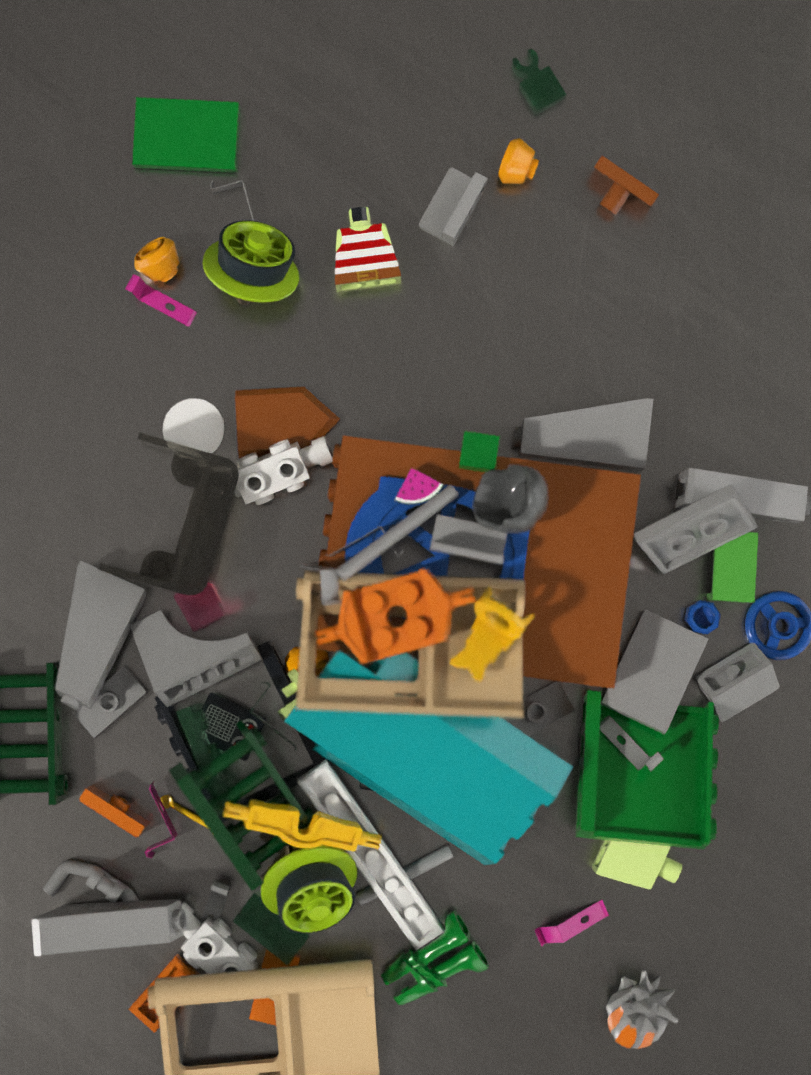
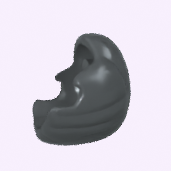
(510, 499)

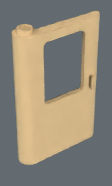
(439, 685)
(319, 1010)

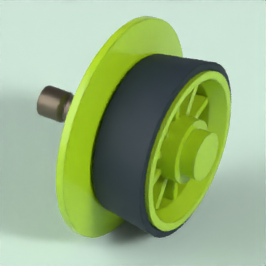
(252, 262)
(311, 888)

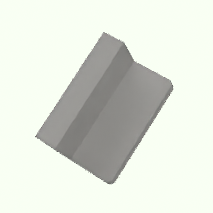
(452, 205)
(467, 540)
(738, 681)

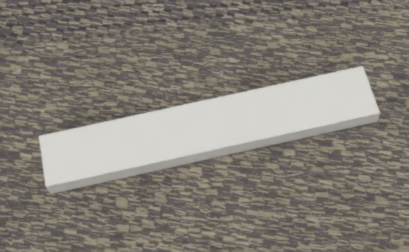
(376, 865)

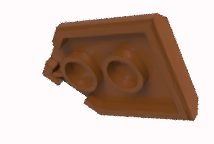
(278, 415)

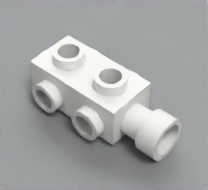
(269, 472)
(224, 951)

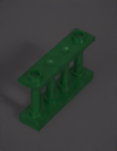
(57, 783)
(212, 809)

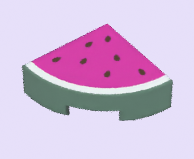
(417, 488)

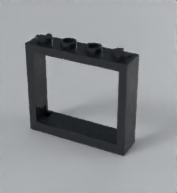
(181, 746)

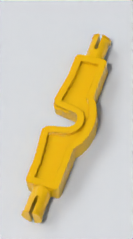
(284, 821)

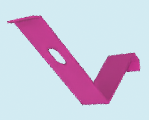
(158, 301)
(148, 852)
(572, 926)

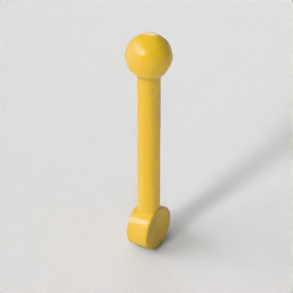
(168, 801)

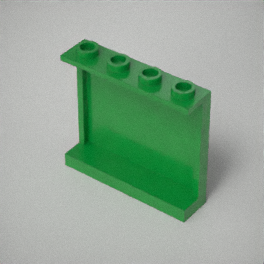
(644, 805)

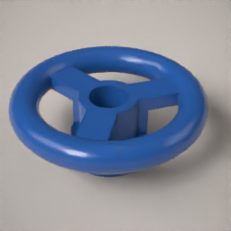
(791, 629)

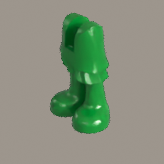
(428, 977)

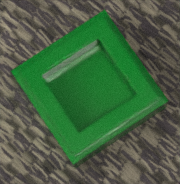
(478, 451)

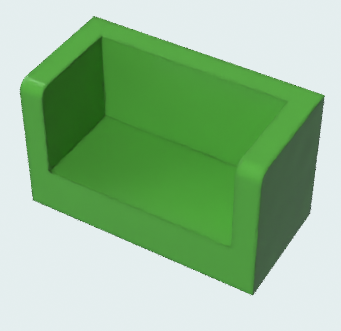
(735, 570)

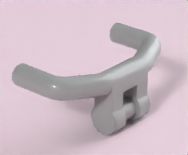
(96, 879)

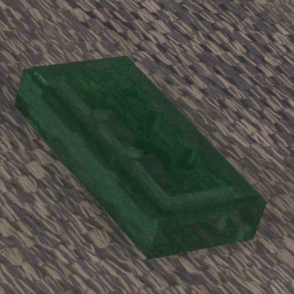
(268, 930)

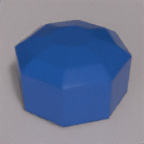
(702, 617)

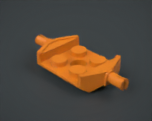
(366, 621)

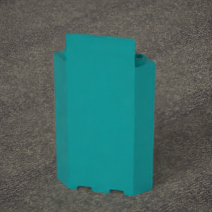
(455, 774)

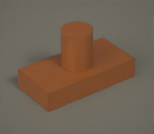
(623, 186)

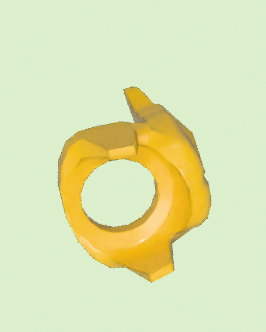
(491, 633)

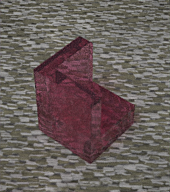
(201, 609)

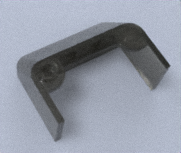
(214, 488)

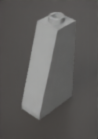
(593, 436)
(762, 497)
(95, 633)
(107, 926)

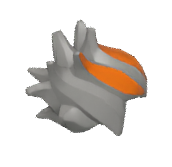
(639, 1012)

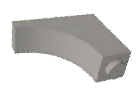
(186, 665)

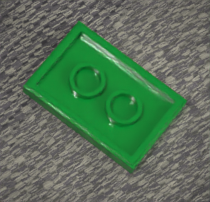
(186, 135)

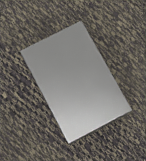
(696, 529)
(655, 671)

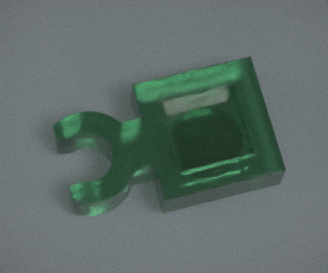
(540, 86)

